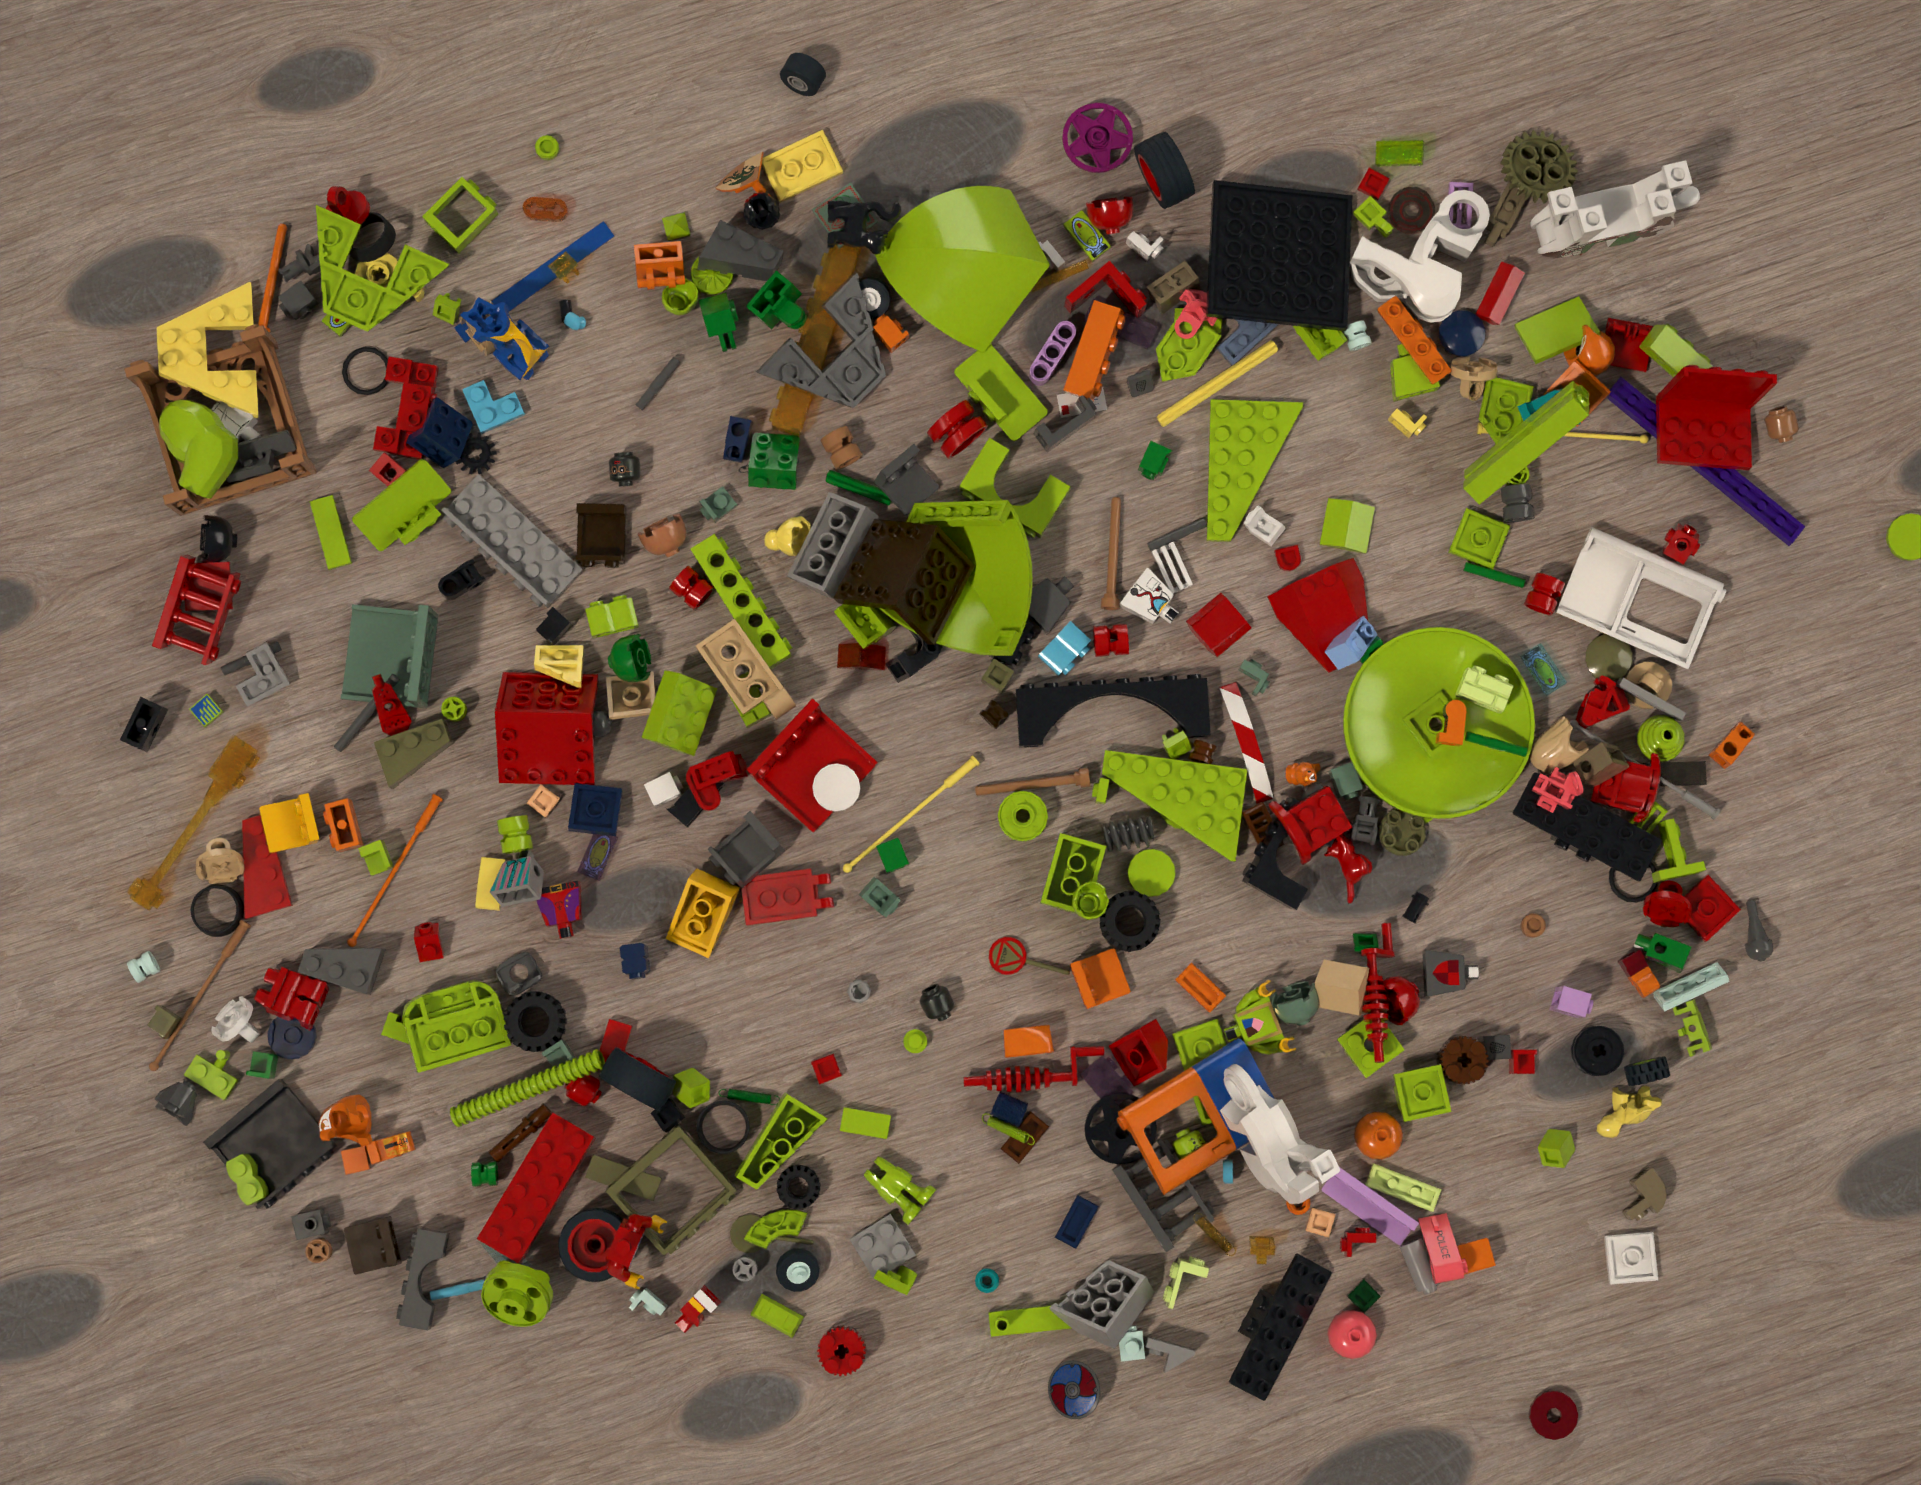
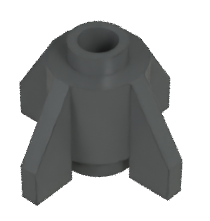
(178, 1101)

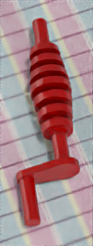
(1375, 999)
(1036, 1078)

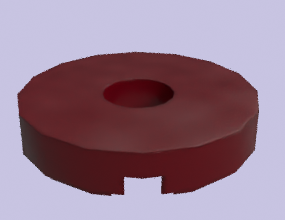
(1567, 1419)

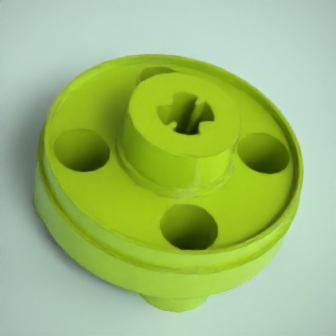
(517, 1294)

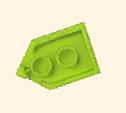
(1183, 356)
(1499, 406)

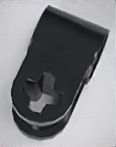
(462, 580)

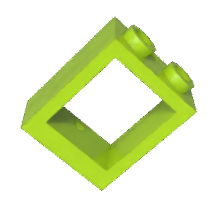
(482, 221)

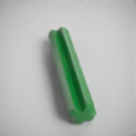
(857, 486)

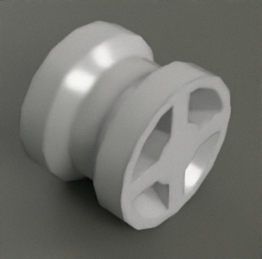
(741, 1270)

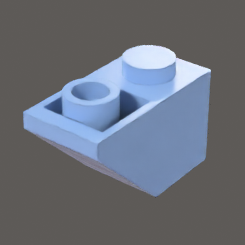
(1351, 643)

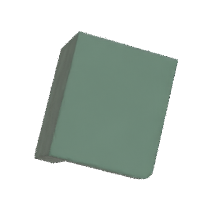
(558, 1053)

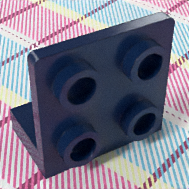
(442, 434)

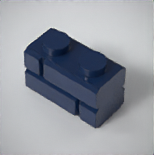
(635, 960)

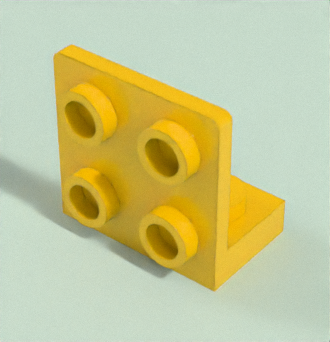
(289, 824)

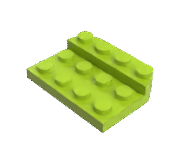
(454, 1024)

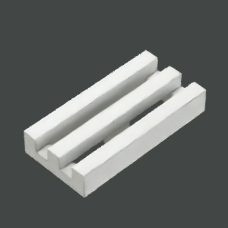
(1163, 549)

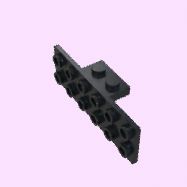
(1591, 832)
(1276, 1324)

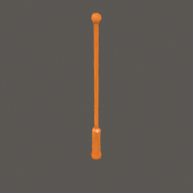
(419, 827)

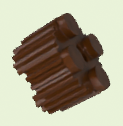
(1473, 1051)

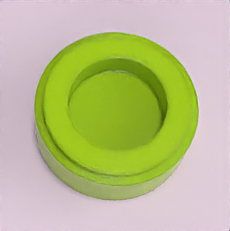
(547, 147)

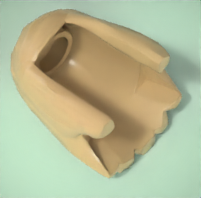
(1555, 748)

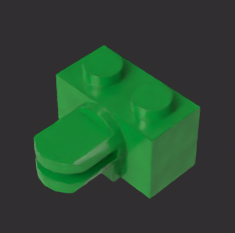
(777, 302)
(719, 318)

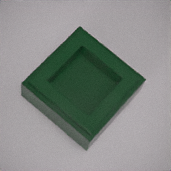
(1363, 1295)

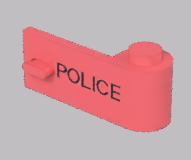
(1442, 1249)

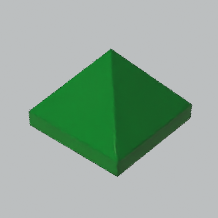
(1364, 941)

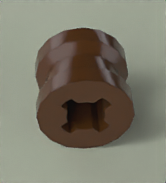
(1202, 751)

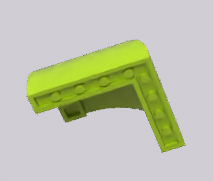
(964, 261)
(999, 590)

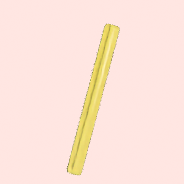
(1217, 383)

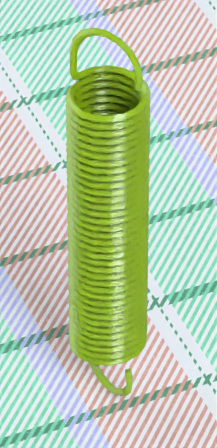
(1007, 1129)

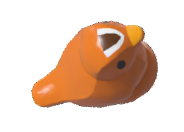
(1302, 773)

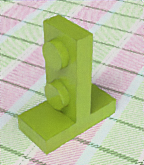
(1674, 854)

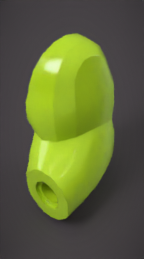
(200, 443)

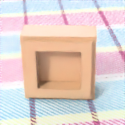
(543, 801)
(1320, 1222)

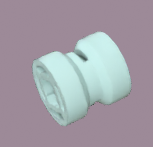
(1357, 336)
(143, 966)

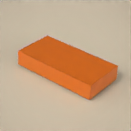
(1200, 987)

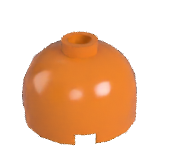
(1378, 1135)

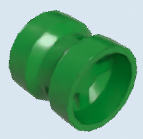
(484, 1173)

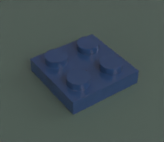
(595, 809)

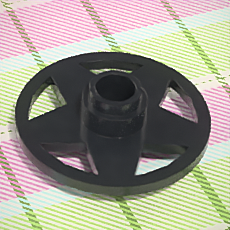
(1111, 1131)

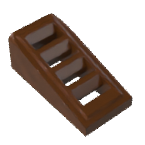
(1250, 824)

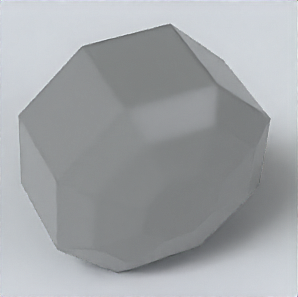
(859, 991)

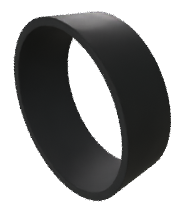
(379, 247)
(239, 911)
(700, 1130)

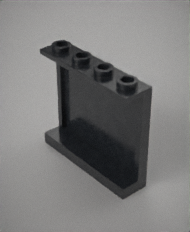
(277, 1136)

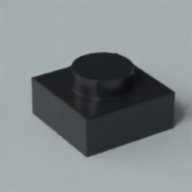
(668, 1116)

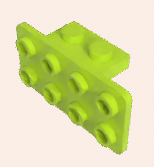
(1000, 393)
(403, 507)

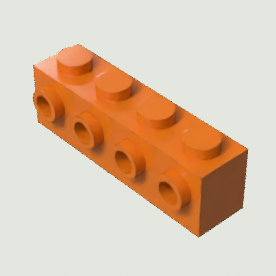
(1094, 350)

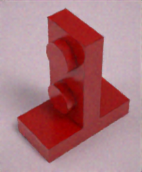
(719, 769)

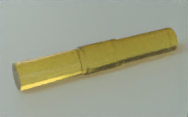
(1060, 275)

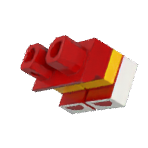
(692, 1309)

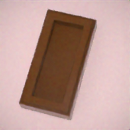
(1034, 1127)

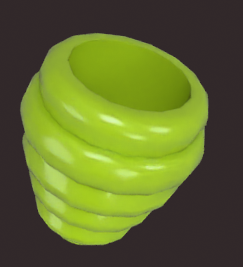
(1651, 737)

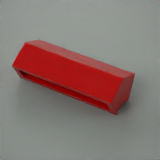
(1500, 293)

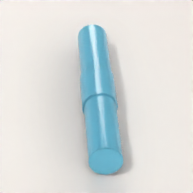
(456, 1290)

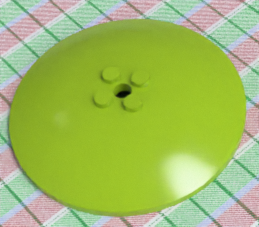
(1391, 735)

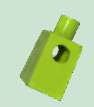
(1408, 378)

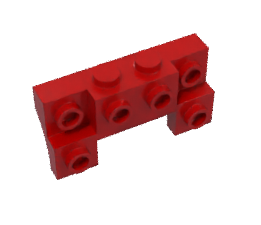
(416, 398)

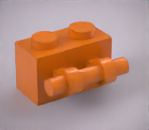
(659, 264)

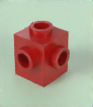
(1681, 543)

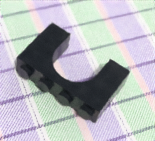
(1264, 872)

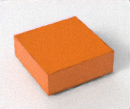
(355, 1160)

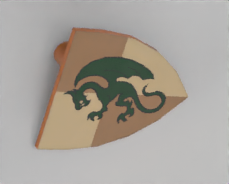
(744, 176)

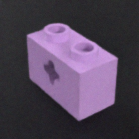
(1571, 1002)

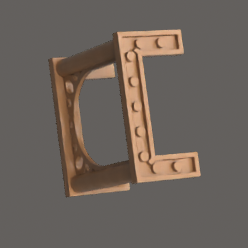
(260, 346)

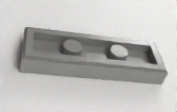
(1650, 699)

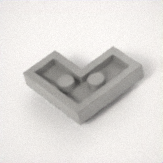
(268, 675)

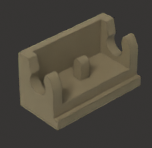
(1171, 286)

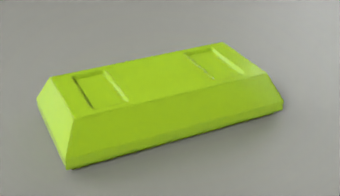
(777, 1315)

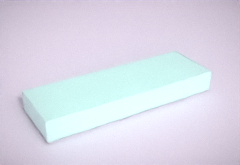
(1690, 986)

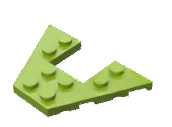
(354, 297)

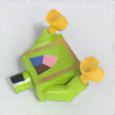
(1258, 1023)

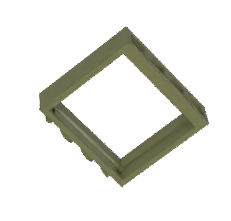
(644, 1161)

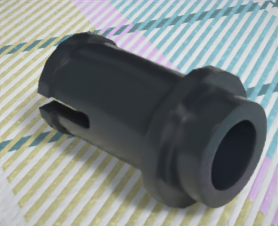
(1416, 907)

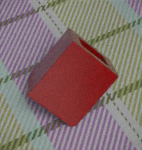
(1522, 1062)

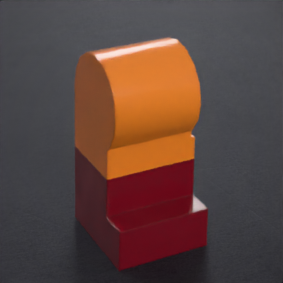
(1639, 973)

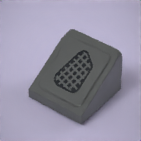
(1140, 383)
(1497, 1047)

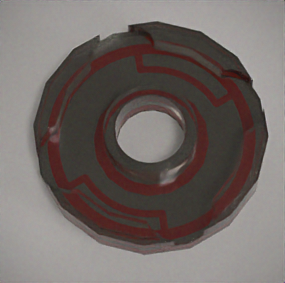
(1398, 215)

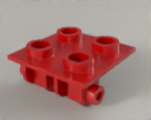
(1627, 338)

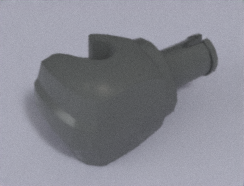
(304, 262)

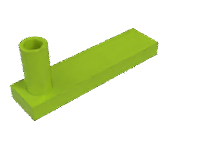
(1024, 1321)

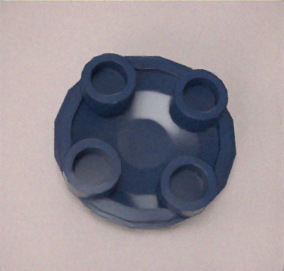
(1462, 333)

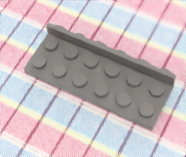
(512, 542)

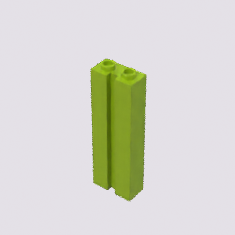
(1526, 442)

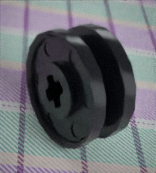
(1593, 1037)

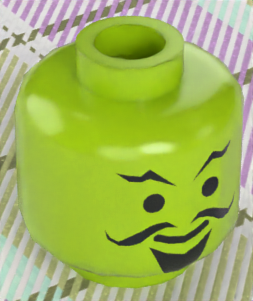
(1187, 1142)

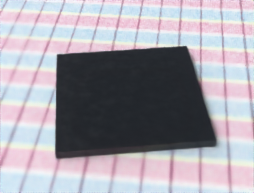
(1279, 255)

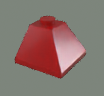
(1142, 1052)

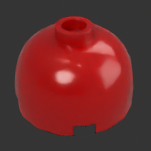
(1110, 213)
(1401, 998)

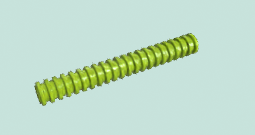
(525, 1088)

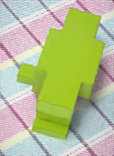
(1696, 1020)

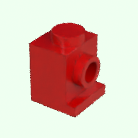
(382, 467)

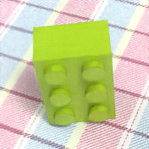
(679, 713)
(1072, 865)

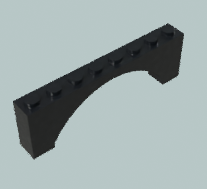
(1179, 698)

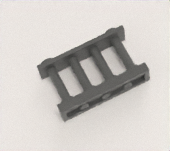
(1154, 1215)

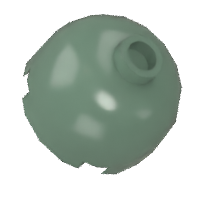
(1296, 1003)

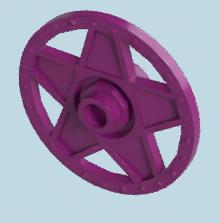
(1097, 138)

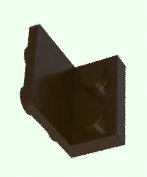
(372, 1245)

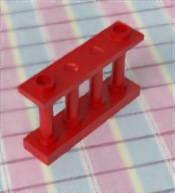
(172, 612)

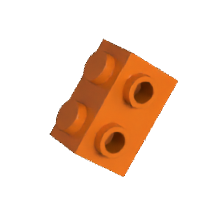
(343, 825)

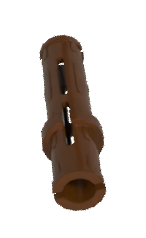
(499, 1151)

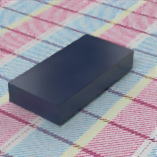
(1076, 1221)

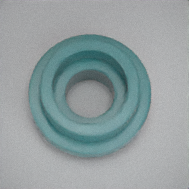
(987, 1288)

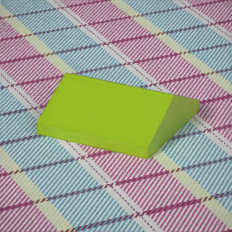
(1347, 525)

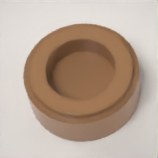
(1532, 925)

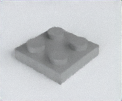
(882, 1246)

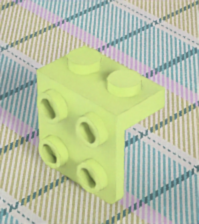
(1193, 1266)

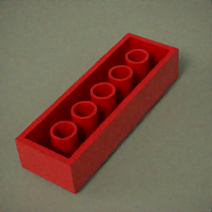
(536, 1188)

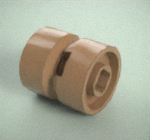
(841, 447)

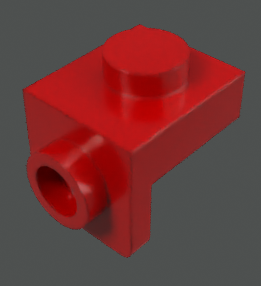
(428, 942)
(1361, 1235)

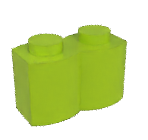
(612, 616)
(244, 1173)

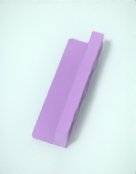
(1369, 1206)

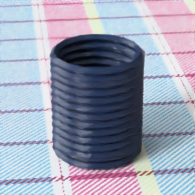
(1009, 1109)

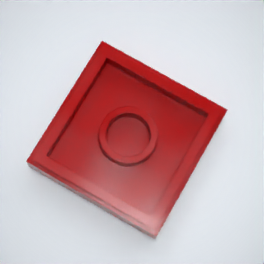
(1710, 908)

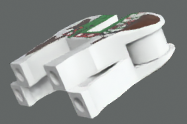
(1615, 214)

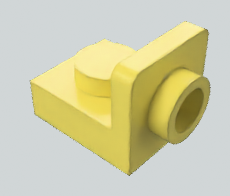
(1404, 423)

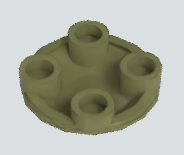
(1608, 657)
(1402, 832)

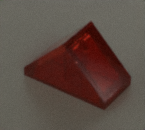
(855, 657)

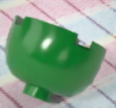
(630, 658)

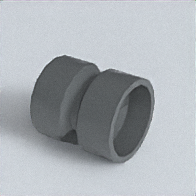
(1517, 503)

